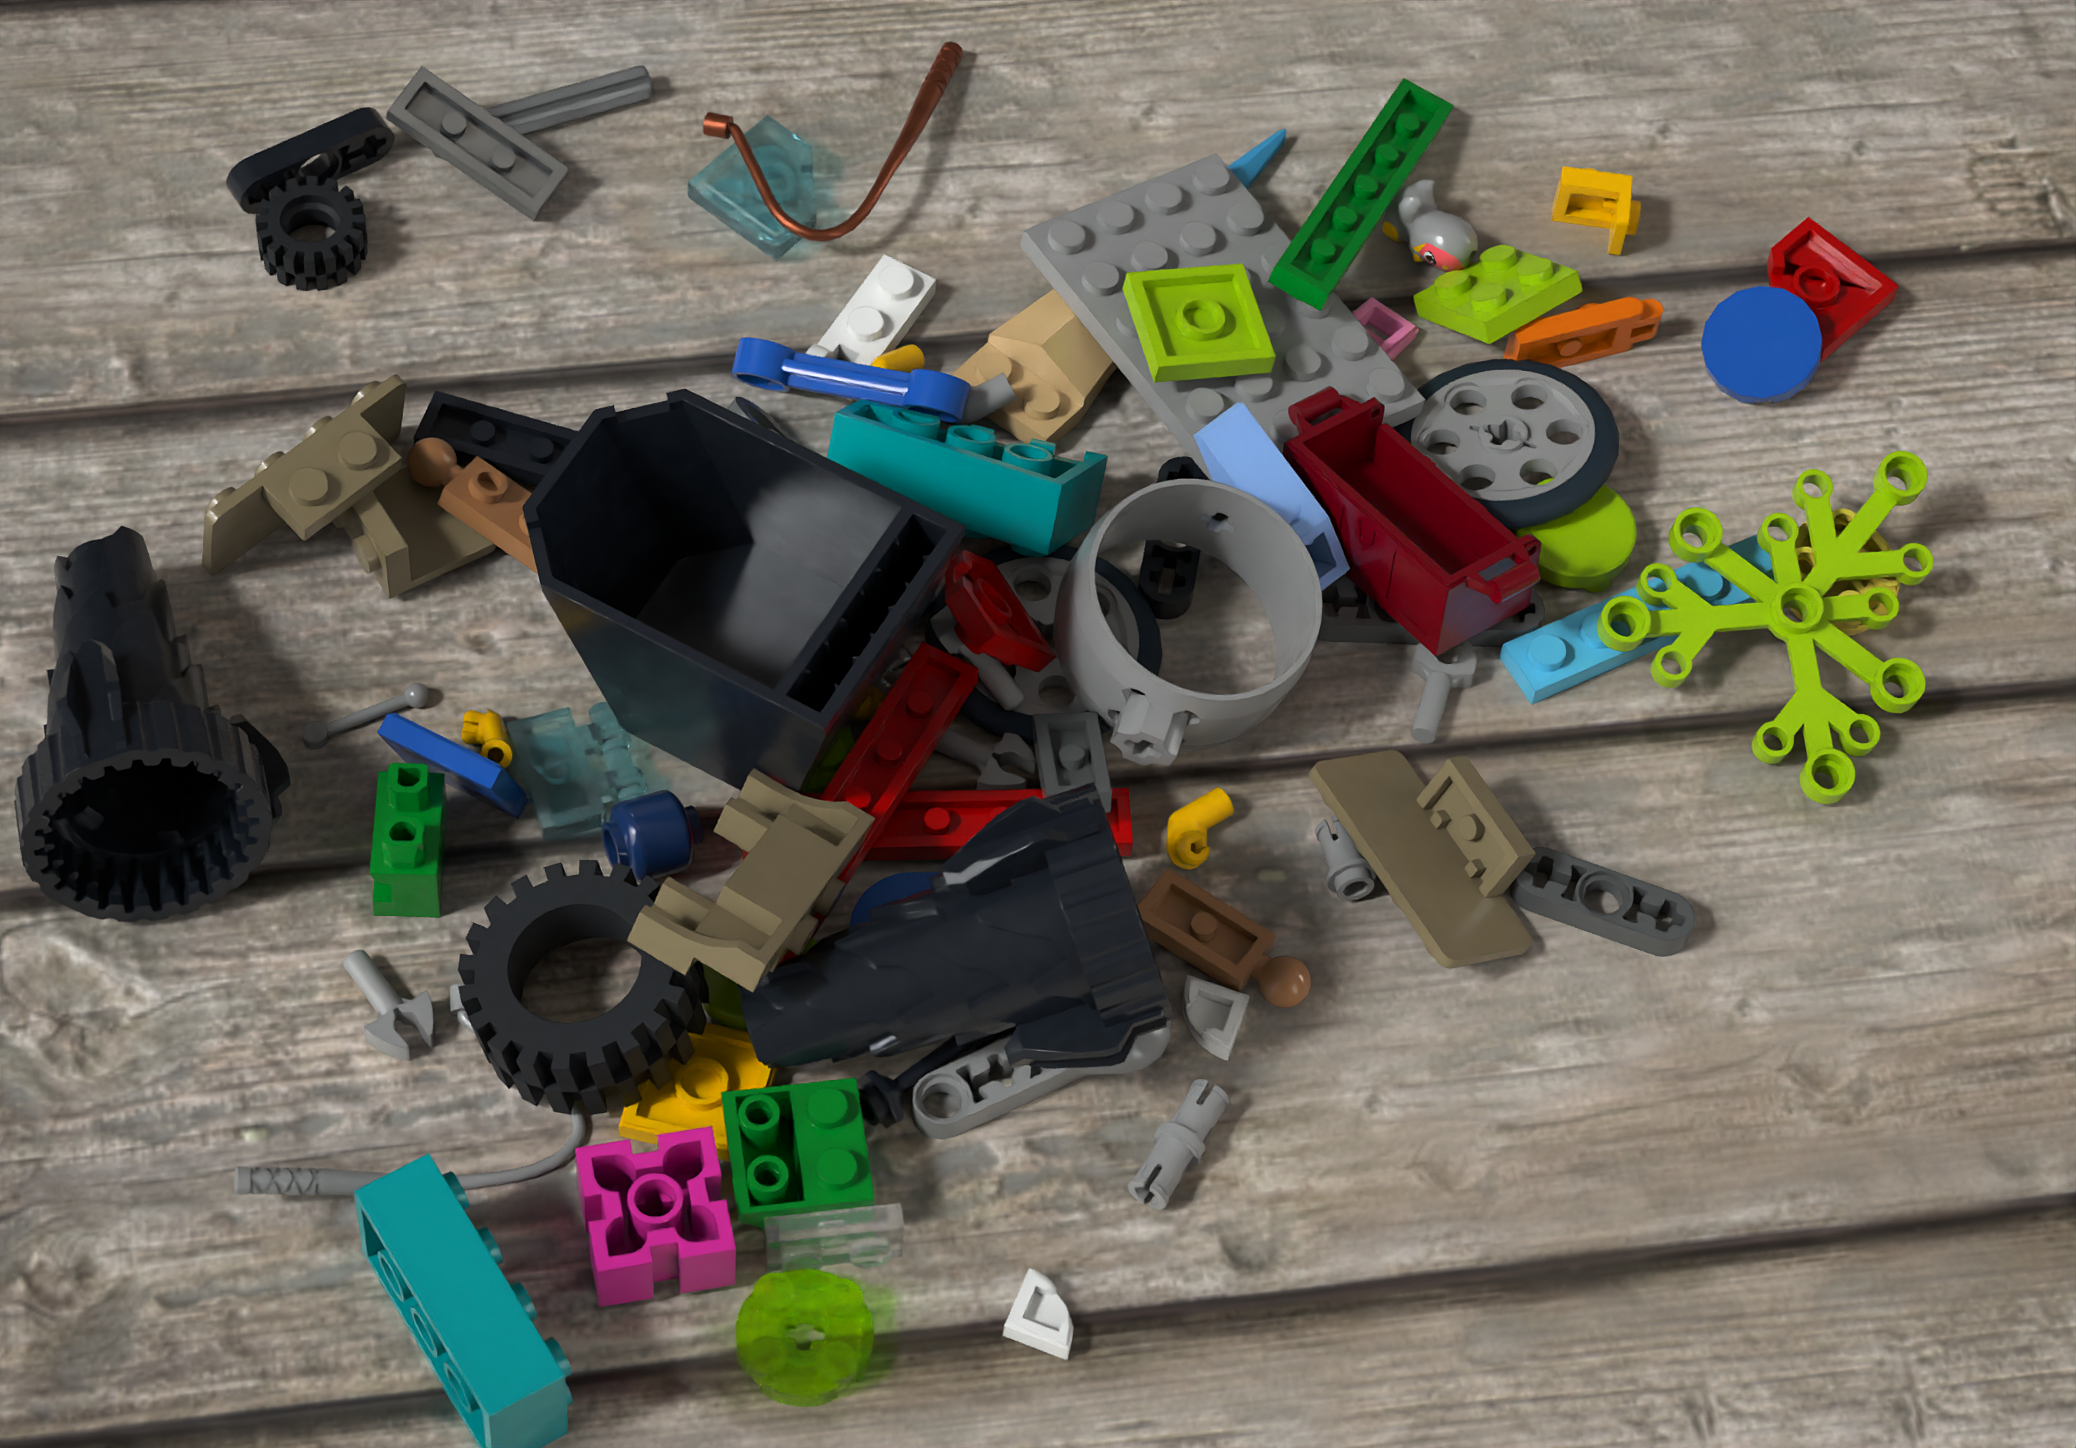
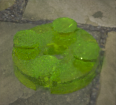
(814, 1299)

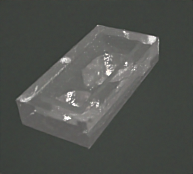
(818, 1239)

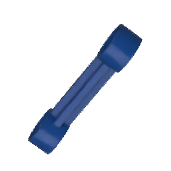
(781, 368)

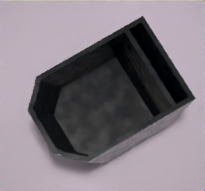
(730, 582)

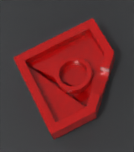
(1831, 280)
(991, 614)

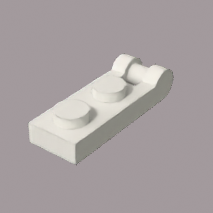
(877, 314)

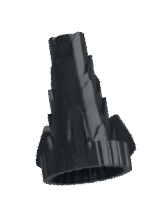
(139, 786)
(1015, 932)

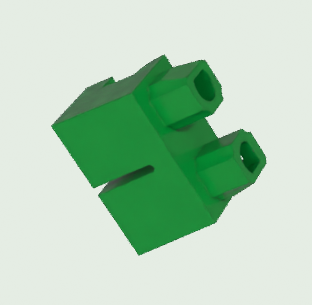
(409, 841)

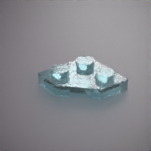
(732, 197)

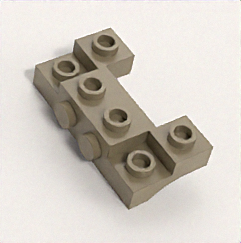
(772, 896)

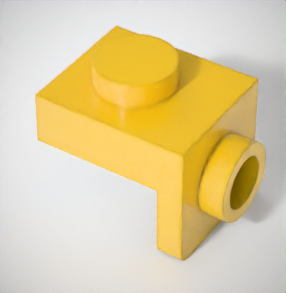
(1599, 201)

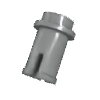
(1348, 870)

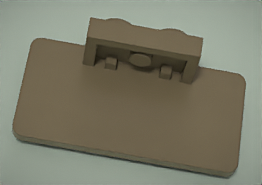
(314, 480)
(1436, 849)

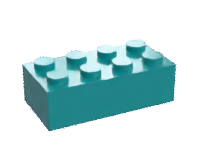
(462, 1307)

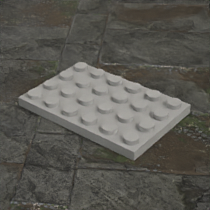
(1199, 220)

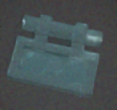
(558, 774)

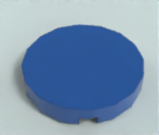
(1762, 345)

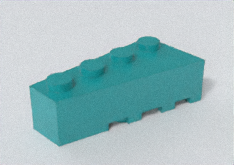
(988, 486)

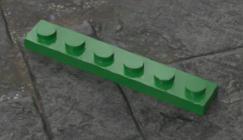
(1360, 195)

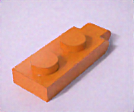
(1586, 332)

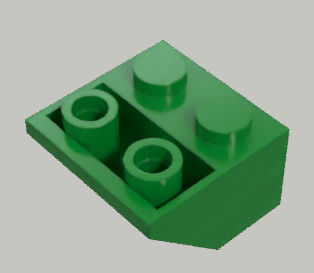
(796, 1149)

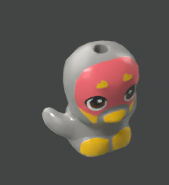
(1432, 234)

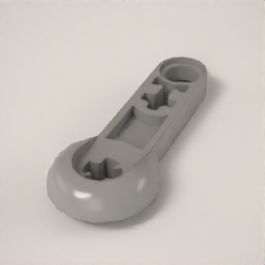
(1026, 1085)

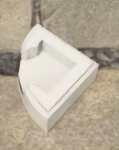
(1213, 1014)
(1040, 1317)

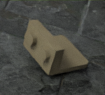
(407, 535)

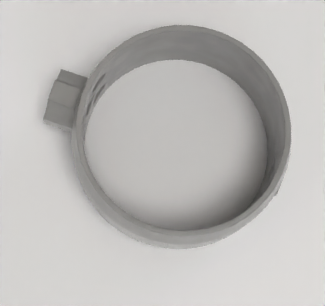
(1251, 543)

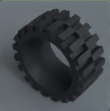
(589, 1056)

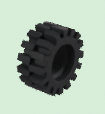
(305, 207)

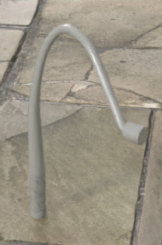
(344, 1182)

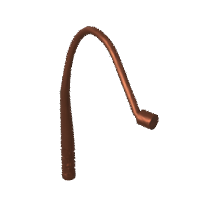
(924, 105)

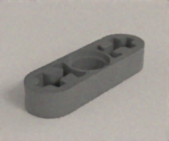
(1612, 926)

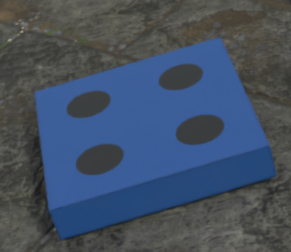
(461, 766)

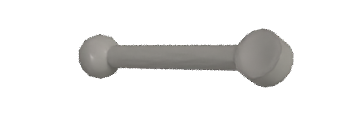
(316, 733)

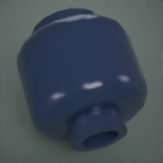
(652, 835)

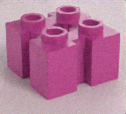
(677, 1184)

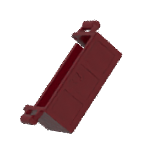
(1408, 527)

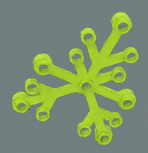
(1834, 561)

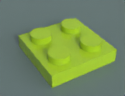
(1497, 293)
(1198, 322)

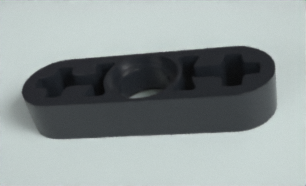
(343, 146)
(1159, 555)

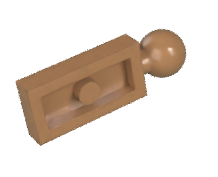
(475, 496)
(1220, 940)

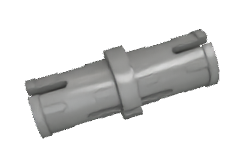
(1179, 1144)

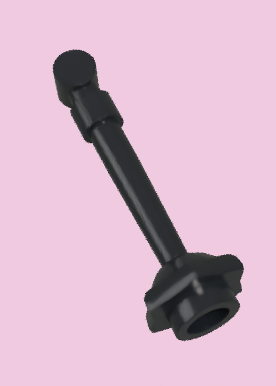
(883, 1097)

